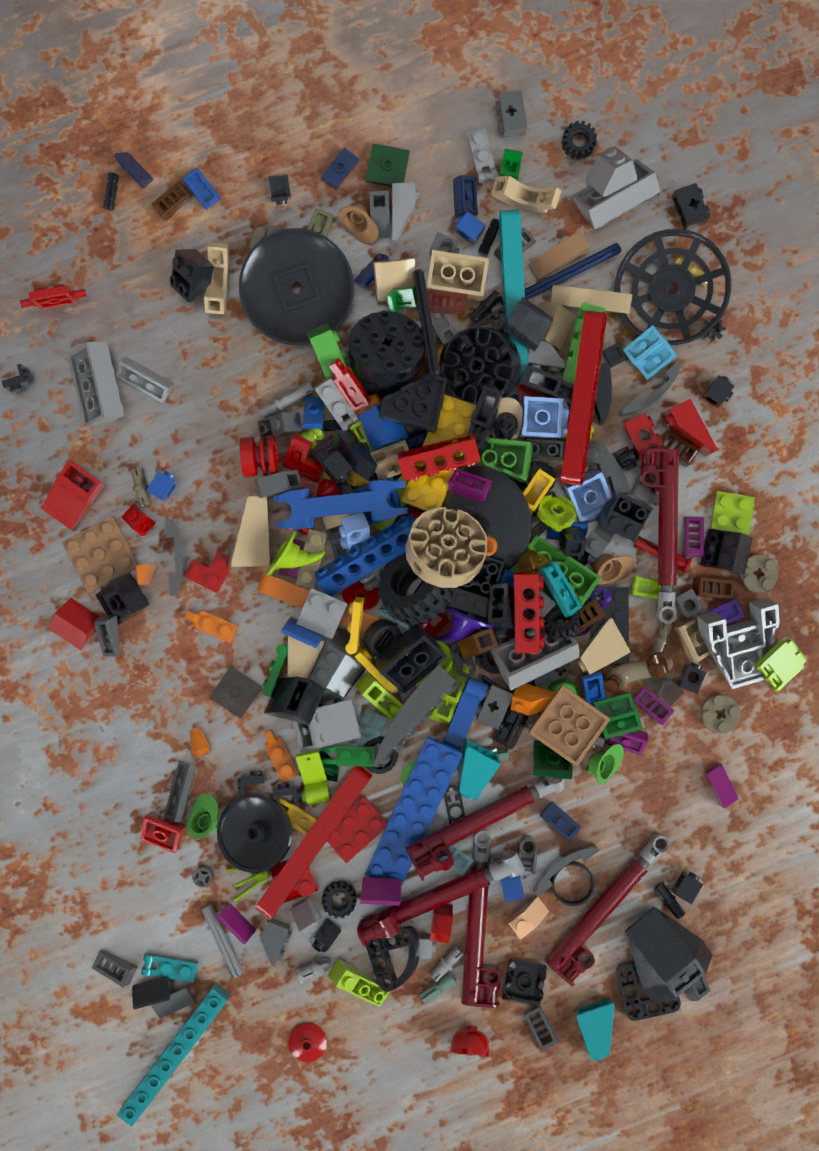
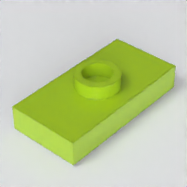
(645, 587)

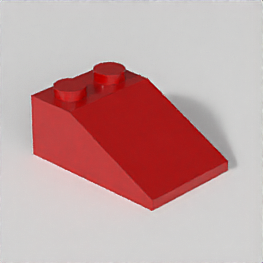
(688, 425)

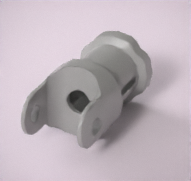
(314, 969)

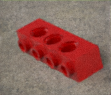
(633, 428)
(446, 448)
(524, 642)

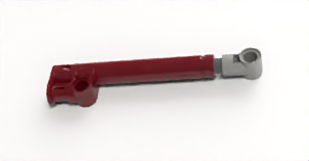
(665, 469)
(427, 851)
(388, 921)
(566, 955)
(476, 984)

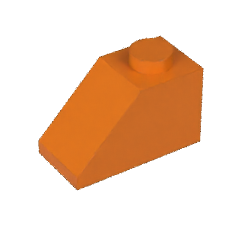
(530, 699)

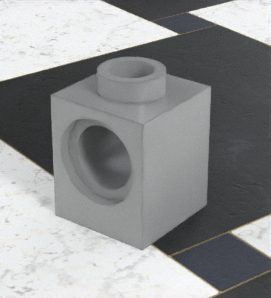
(426, 947)

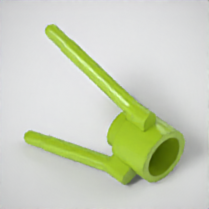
(260, 877)

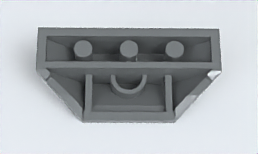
(336, 668)

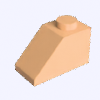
(528, 917)

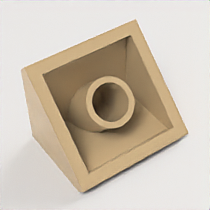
(560, 326)
(691, 640)

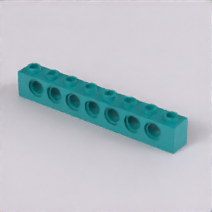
(173, 1054)

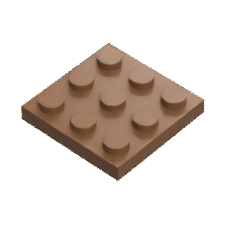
(100, 554)
(569, 725)

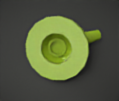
(291, 556)

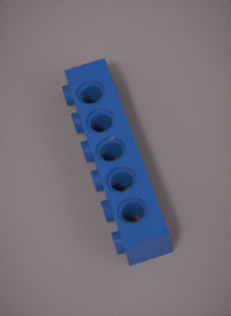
(363, 563)

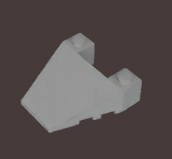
(743, 644)

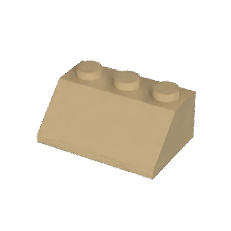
(457, 274)

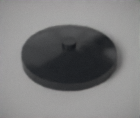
(254, 833)

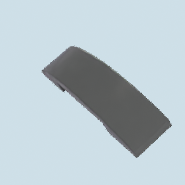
(669, 376)
(176, 582)
(543, 882)

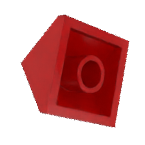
(74, 623)
(162, 832)

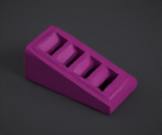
(693, 553)
(668, 714)

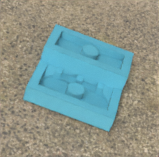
(650, 352)

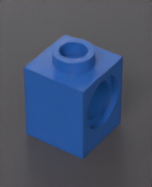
(469, 227)
(162, 485)

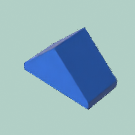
(512, 889)

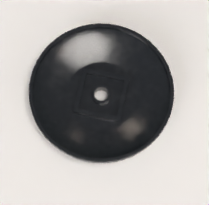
(292, 258)
(502, 514)

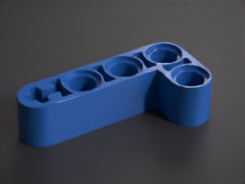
(464, 713)

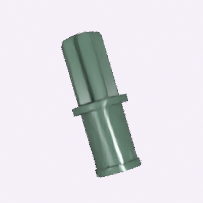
(437, 988)

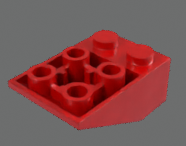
(72, 495)

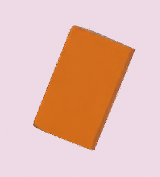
(145, 573)

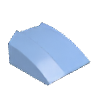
(544, 417)
(590, 496)

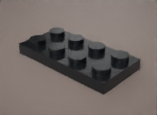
(619, 611)

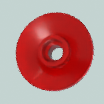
(357, 589)
(307, 1033)

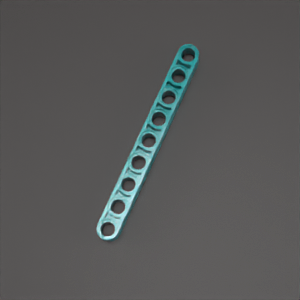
(512, 271)

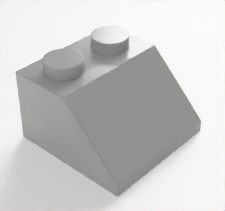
(611, 172)
(321, 613)

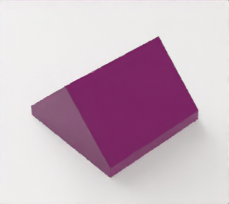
(381, 891)

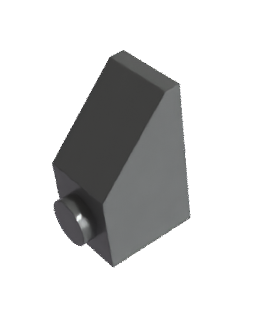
(597, 541)

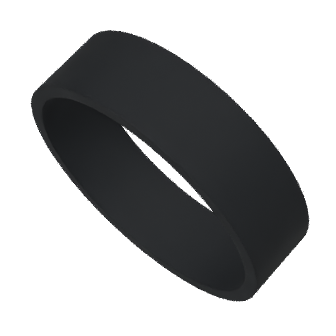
(586, 898)

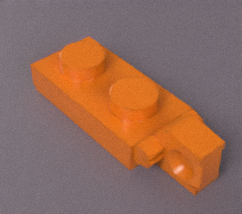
(213, 625)
(280, 757)

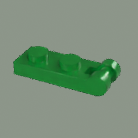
(275, 669)

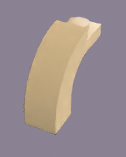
(523, 196)
(217, 292)

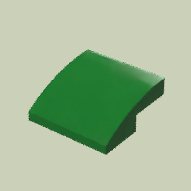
(622, 715)

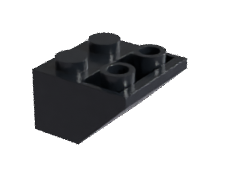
(190, 273)
(624, 516)
(726, 551)

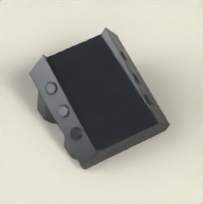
(528, 324)
(524, 983)

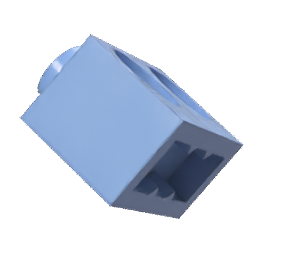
(353, 531)

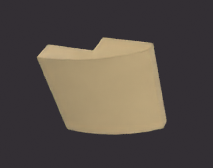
(393, 274)

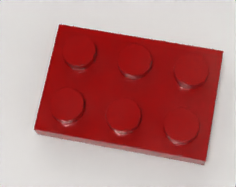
(357, 829)

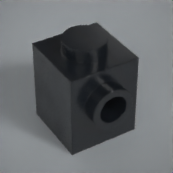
(719, 391)

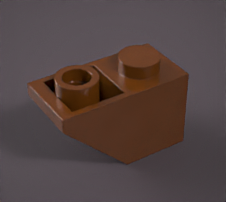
(479, 643)

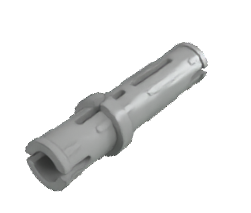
(285, 400)

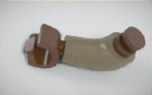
(628, 672)

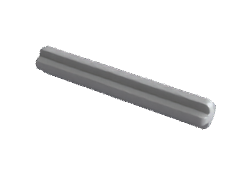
(221, 941)

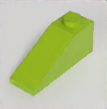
(379, 696)

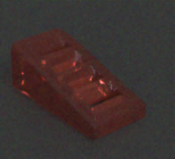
(446, 295)

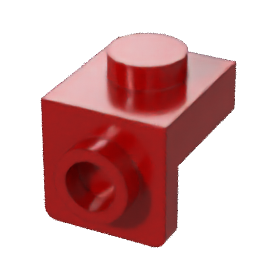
(138, 520)

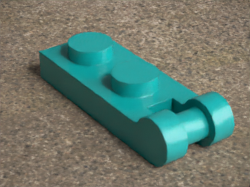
(560, 588)
(171, 967)

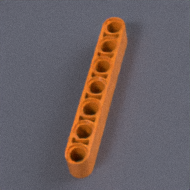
(297, 596)

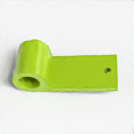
(314, 778)

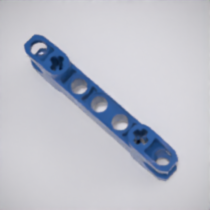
(306, 508)

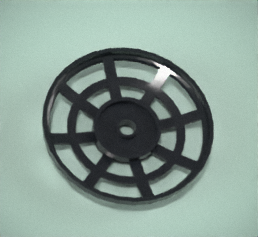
(677, 275)

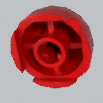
(470, 1042)

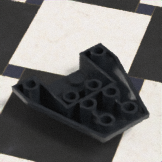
(666, 955)

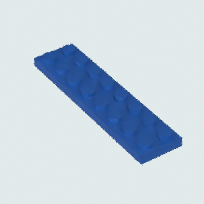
(414, 809)

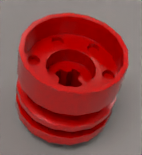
(258, 456)

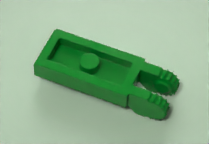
(351, 756)

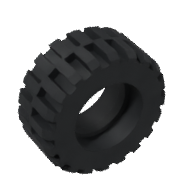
(415, 607)

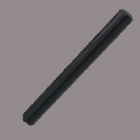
(426, 323)

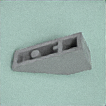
(403, 205)

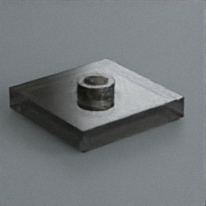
(236, 692)

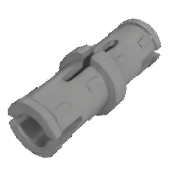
(446, 963)

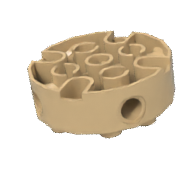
(446, 547)

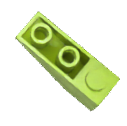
(356, 982)

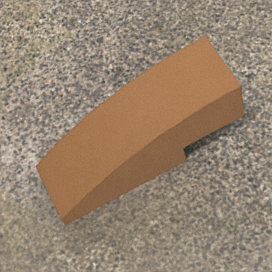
(559, 256)

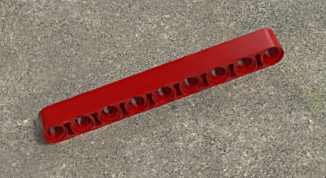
(583, 397)
(313, 842)

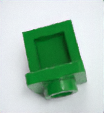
(511, 163)
(401, 298)

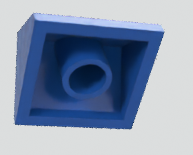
(380, 431)

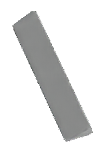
(143, 379)

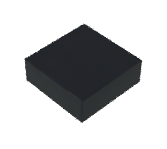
(614, 355)

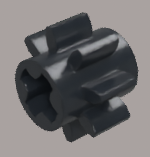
(711, 335)
(505, 427)
(627, 458)

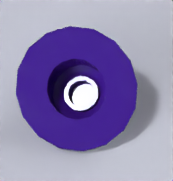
(463, 625)

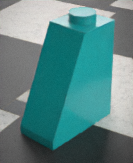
(476, 769)
(596, 1027)

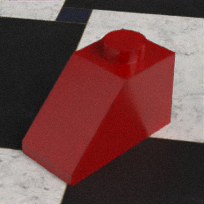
(441, 924)

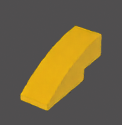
(537, 488)

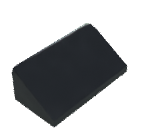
(510, 728)
(151, 992)

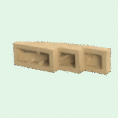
(574, 298)

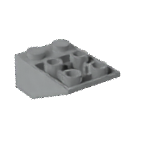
(328, 727)

